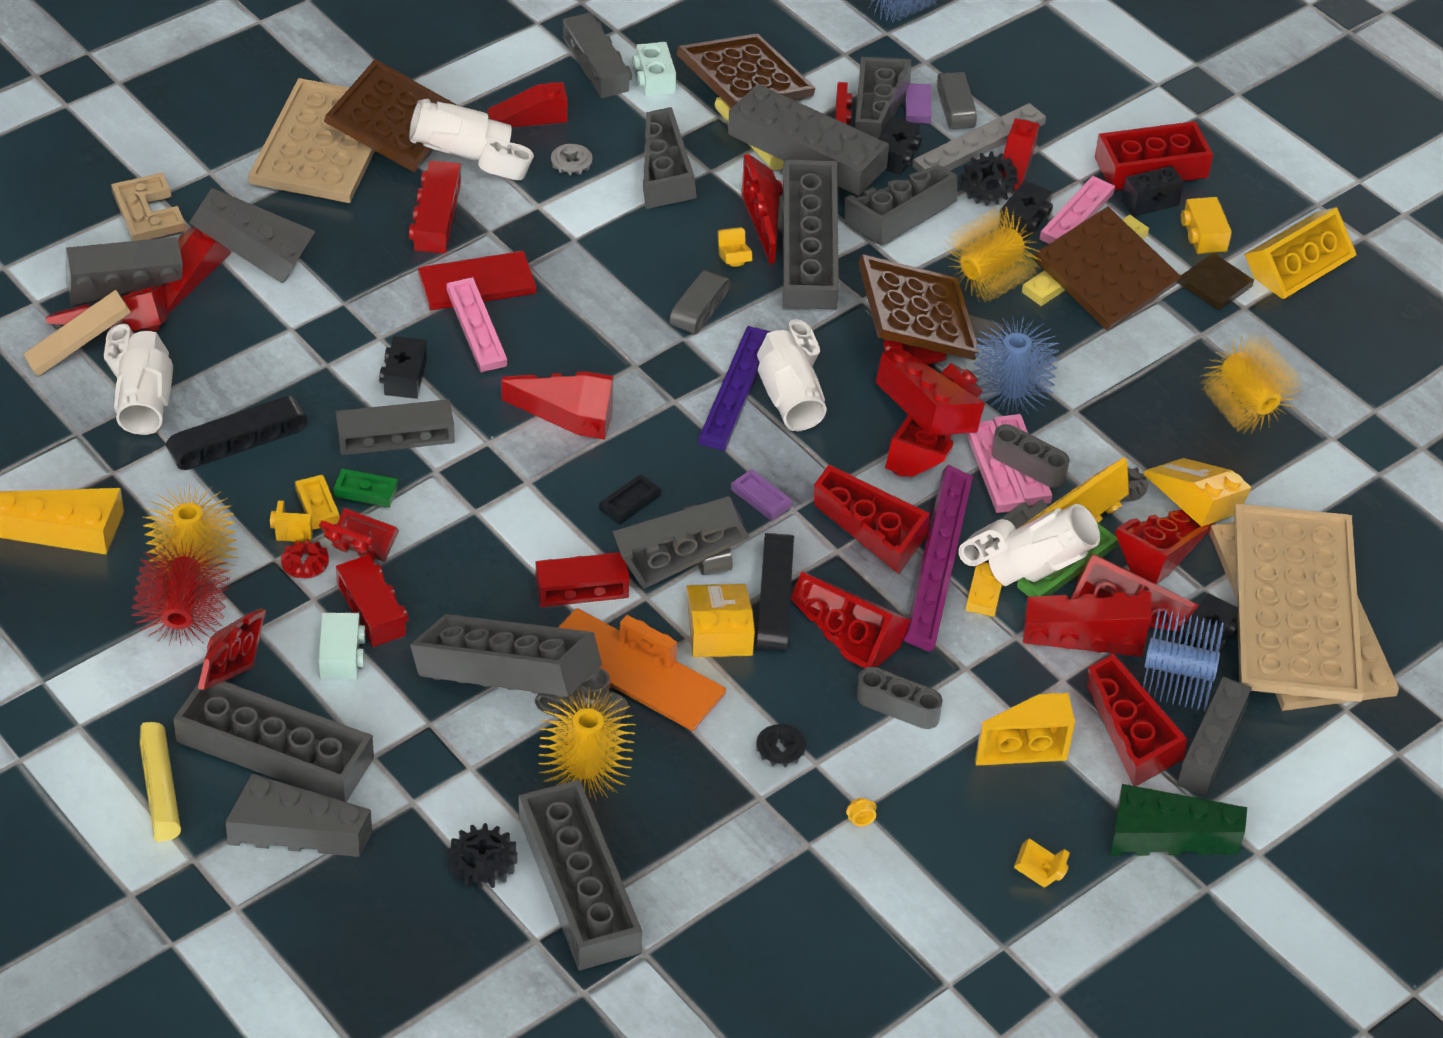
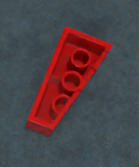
(928, 396)
(872, 516)
(1089, 623)
(1134, 721)

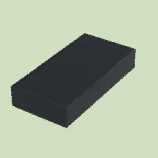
(630, 499)

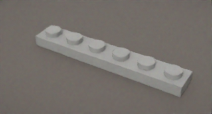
(977, 141)

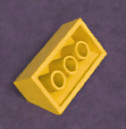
(1301, 253)
(1098, 493)

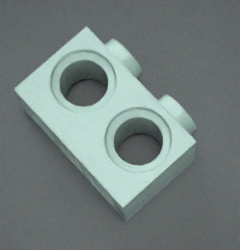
(654, 68)

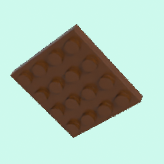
(739, 64)
(380, 113)
(1107, 268)
(918, 307)

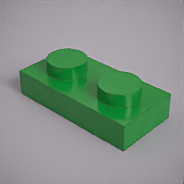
(365, 487)

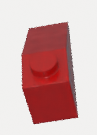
(533, 106)
(1021, 147)

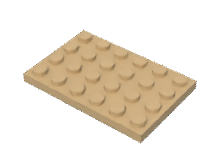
(306, 152)

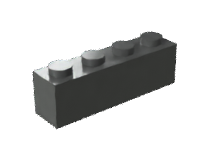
(596, 55)
(395, 427)
(1214, 736)

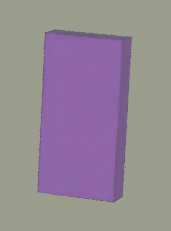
(918, 103)
(761, 495)

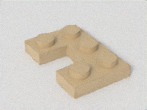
(140, 221)

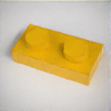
(317, 500)
(984, 591)

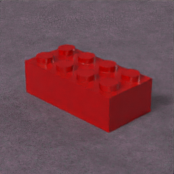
(1153, 148)

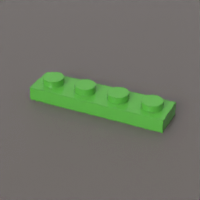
(1056, 580)

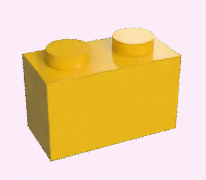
(1206, 225)

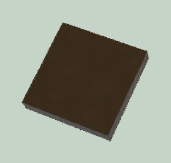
(1216, 281)

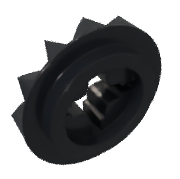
(789, 737)

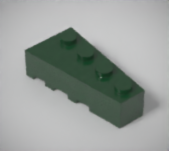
(1175, 824)

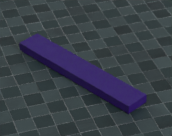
(733, 391)

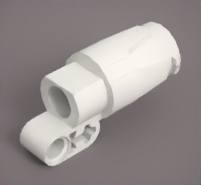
(469, 136)
(789, 375)
(142, 378)
(1034, 548)

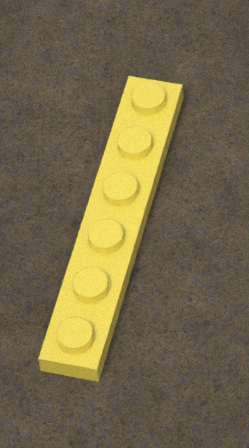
(1044, 288)

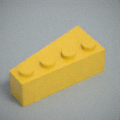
(62, 517)

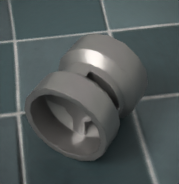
(597, 681)

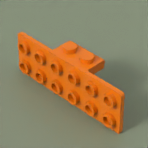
(646, 669)

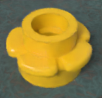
(861, 812)

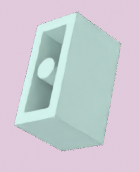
(340, 646)

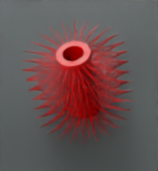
(180, 592)

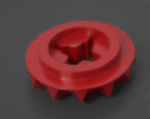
(313, 565)

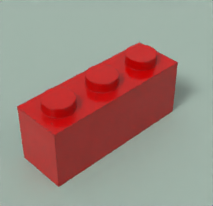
(581, 579)
(373, 599)

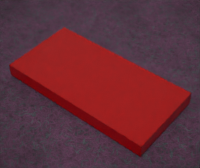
(494, 275)

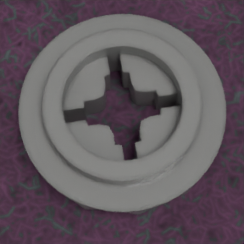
(571, 152)

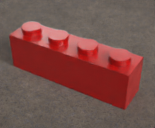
(436, 207)

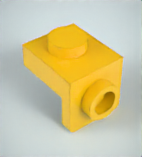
(733, 246)
(291, 525)
(1041, 864)

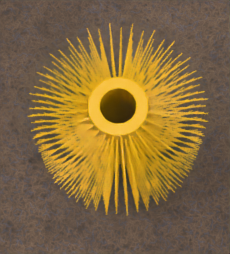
(992, 254)
(1251, 383)
(191, 526)
(586, 743)

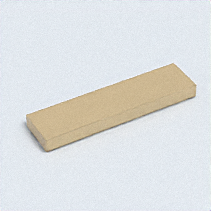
(76, 333)

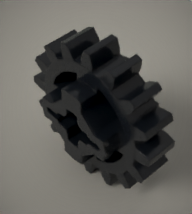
(989, 178)
(482, 856)

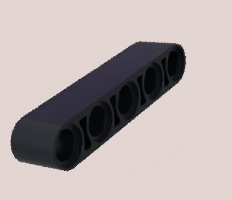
(236, 433)
(775, 592)

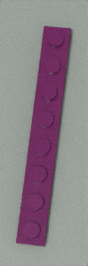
(938, 558)

